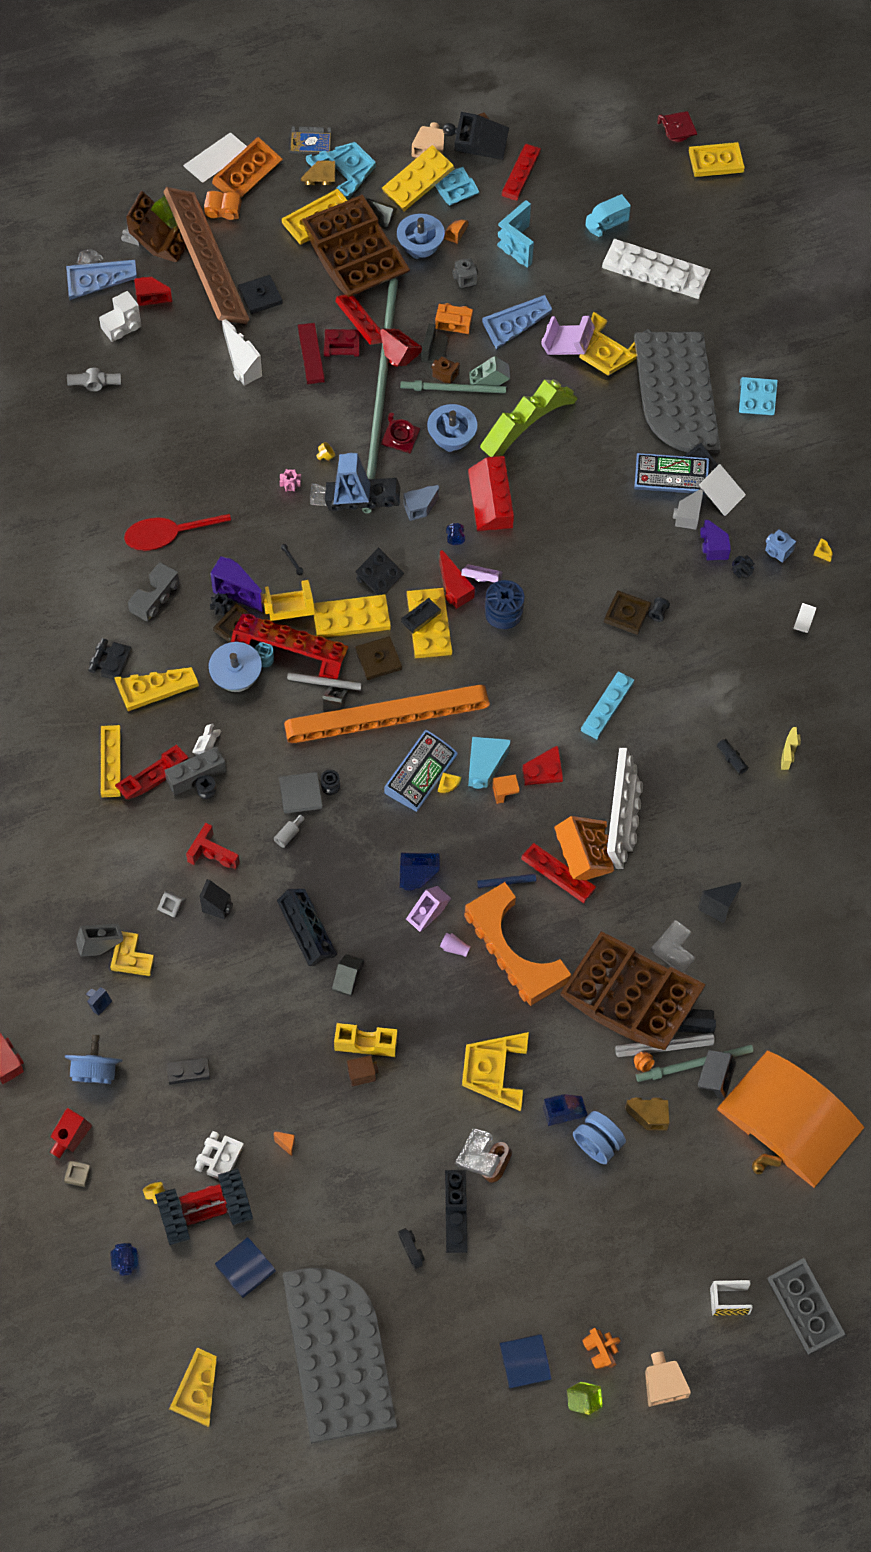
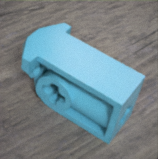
(608, 215)

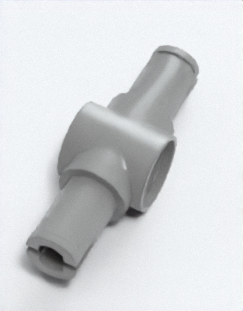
(93, 379)

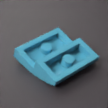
(456, 187)

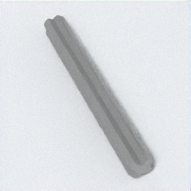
(675, 1044)

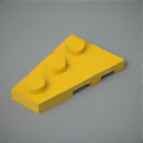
(196, 1389)

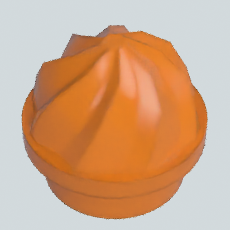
(643, 1061)

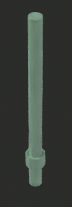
(418, 385)
(657, 1072)

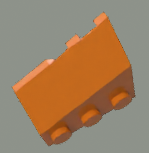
(584, 847)

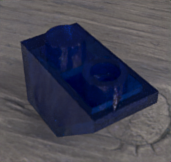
(563, 1108)

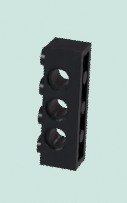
(383, 493)

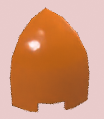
(456, 230)

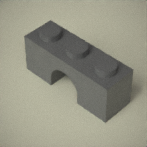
(147, 603)
(183, 774)

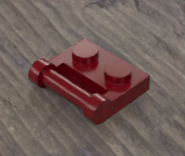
(341, 342)

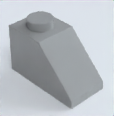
(688, 511)

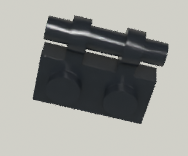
(115, 662)

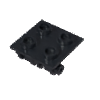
(379, 572)

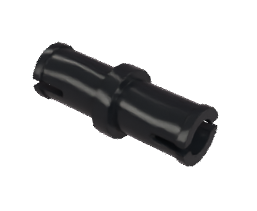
(732, 756)

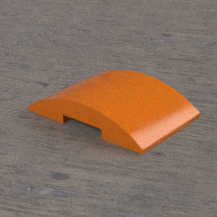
(792, 1116)

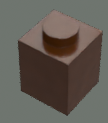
(362, 1070)

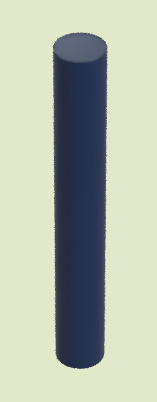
(508, 880)

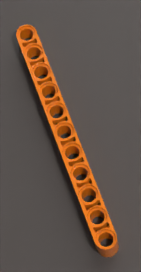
(386, 713)

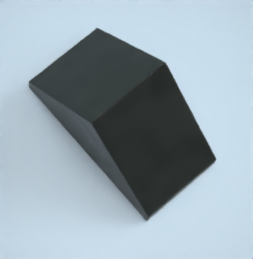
(334, 699)
(347, 974)

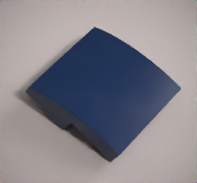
(245, 1267)
(525, 1361)

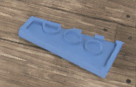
(98, 276)
(513, 321)

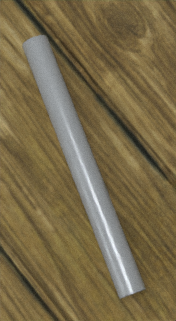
(324, 681)

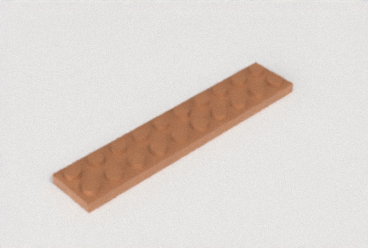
(206, 256)

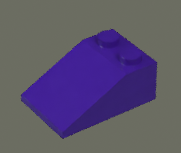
(232, 579)

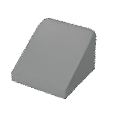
(171, 903)

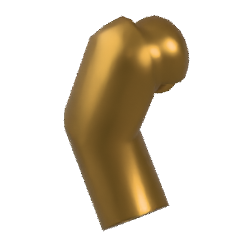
(763, 1161)

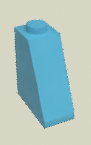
(486, 759)

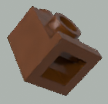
(445, 370)

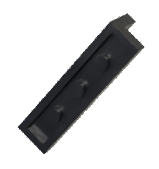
(303, 926)

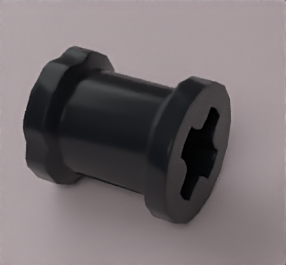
(659, 609)

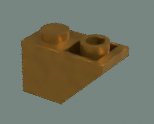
(320, 172)
(650, 1114)

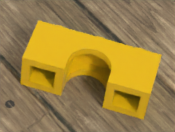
(351, 1039)

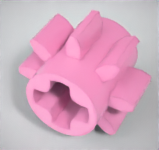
(290, 480)

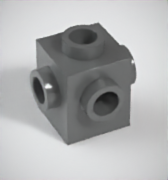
(465, 272)

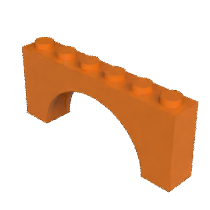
(532, 979)

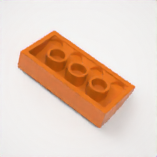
(247, 168)

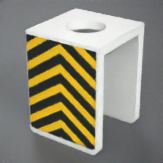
(736, 1285)

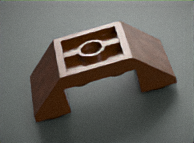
(152, 231)

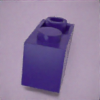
(716, 542)

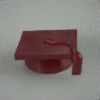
(677, 126)
(400, 434)

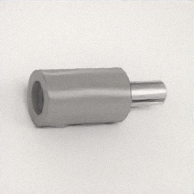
(287, 833)

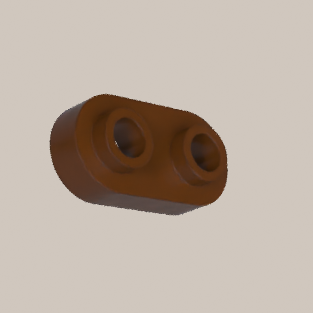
(499, 1149)

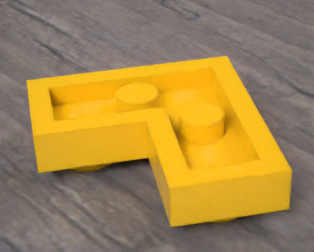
(128, 960)

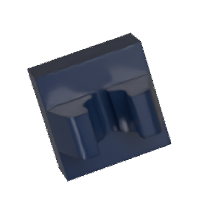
(98, 1000)

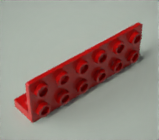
(301, 642)

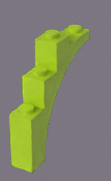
(510, 425)

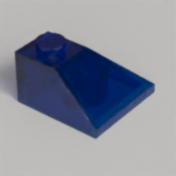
(417, 869)

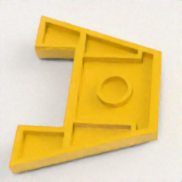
(604, 352)
(486, 1065)

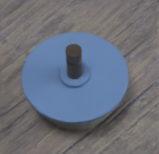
(235, 666)

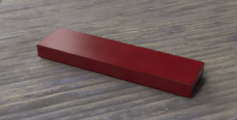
(310, 353)

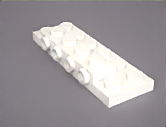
(656, 268)
(624, 810)

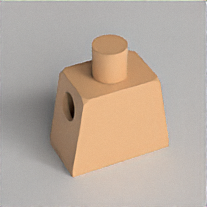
(427, 137)
(665, 1381)

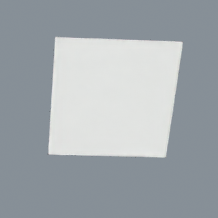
(722, 490)

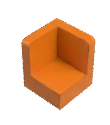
(504, 786)

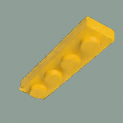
(110, 760)

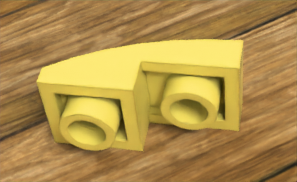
(793, 740)

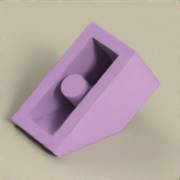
(428, 908)

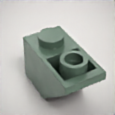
(492, 373)

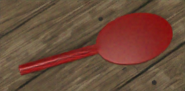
(159, 532)

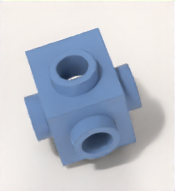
(780, 545)

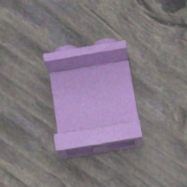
(567, 339)

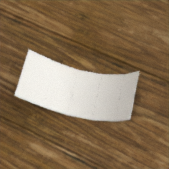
(805, 618)

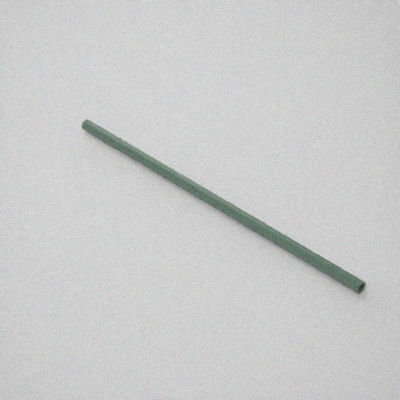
(381, 387)

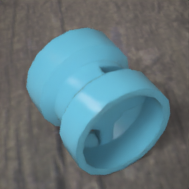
(266, 653)

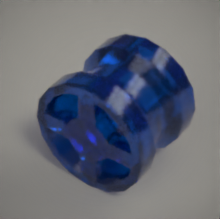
(455, 534)

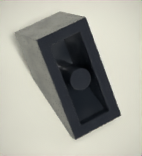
(215, 900)

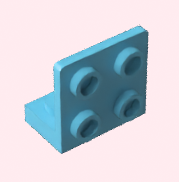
(757, 396)

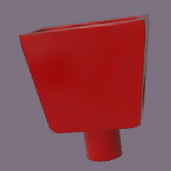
(70, 1125)

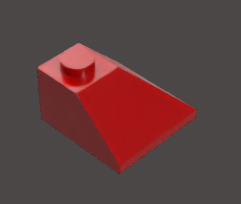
(399, 347)

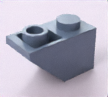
(420, 502)

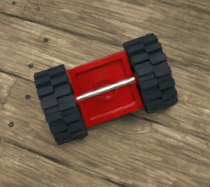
(203, 1205)

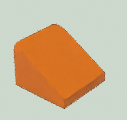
(286, 1141)

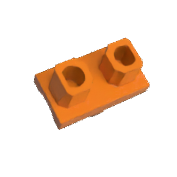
(597, 1340)

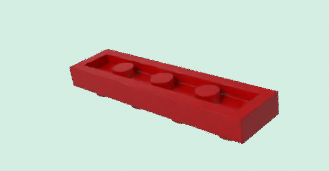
(521, 172)
(360, 318)
(557, 872)

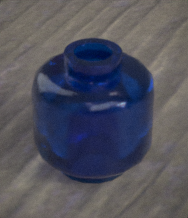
(124, 1258)

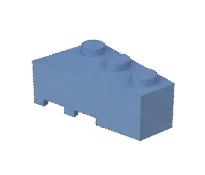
(351, 480)

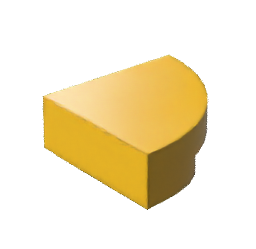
(823, 550)
(448, 783)

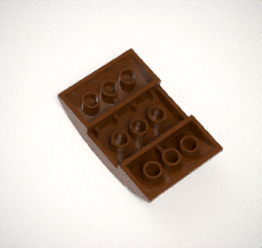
(353, 246)
(631, 992)

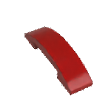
(151, 776)

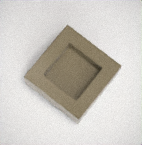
(77, 1173)

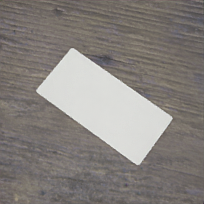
(215, 157)

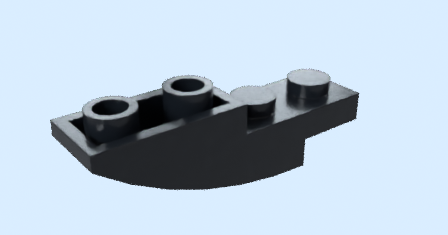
(456, 1211)

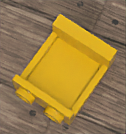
(290, 603)

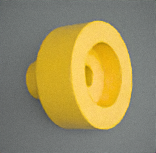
(325, 451)
(152, 1189)

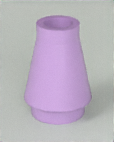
(454, 945)

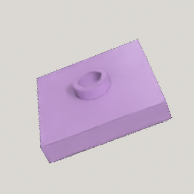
(481, 574)

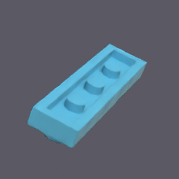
(607, 705)

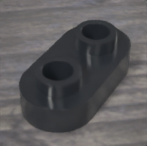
(415, 1256)

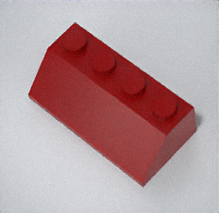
(491, 494)

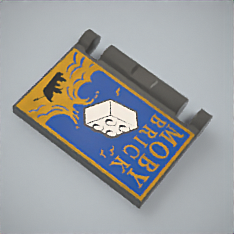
(310, 140)

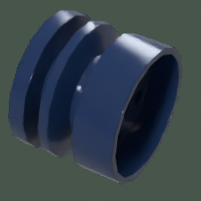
(504, 604)

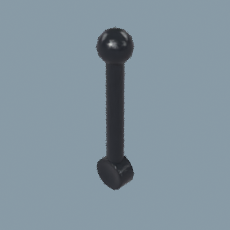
(299, 570)

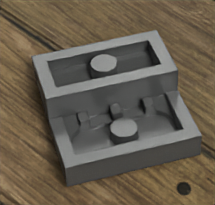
(300, 792)

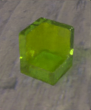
(162, 209)
(584, 1398)

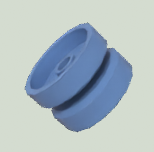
(599, 1137)

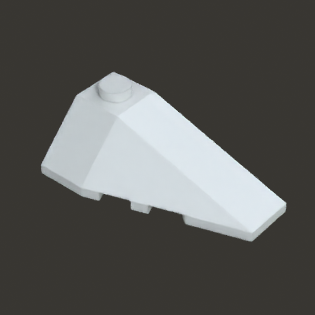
(243, 355)

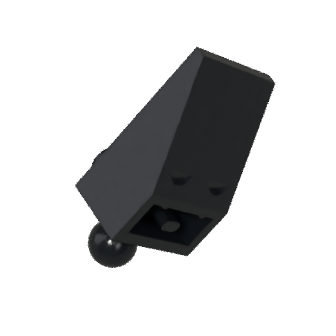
(483, 138)

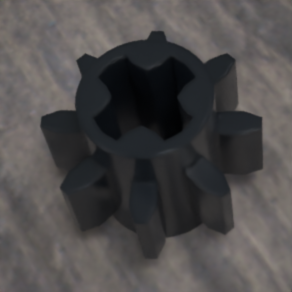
(743, 566)
(221, 604)

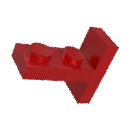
(211, 850)

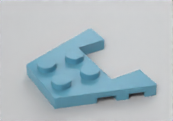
(350, 162)

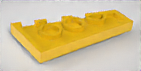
(146, 689)

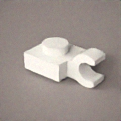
(206, 741)

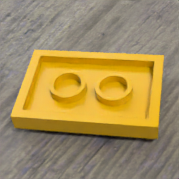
(716, 159)

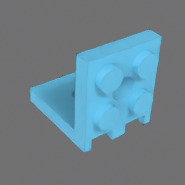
(511, 236)

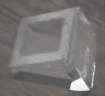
(89, 257)
(317, 495)

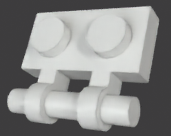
(225, 1157)

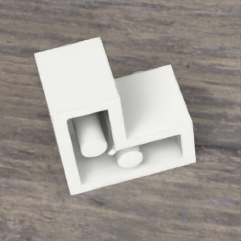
(122, 319)

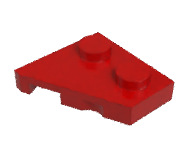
(543, 768)

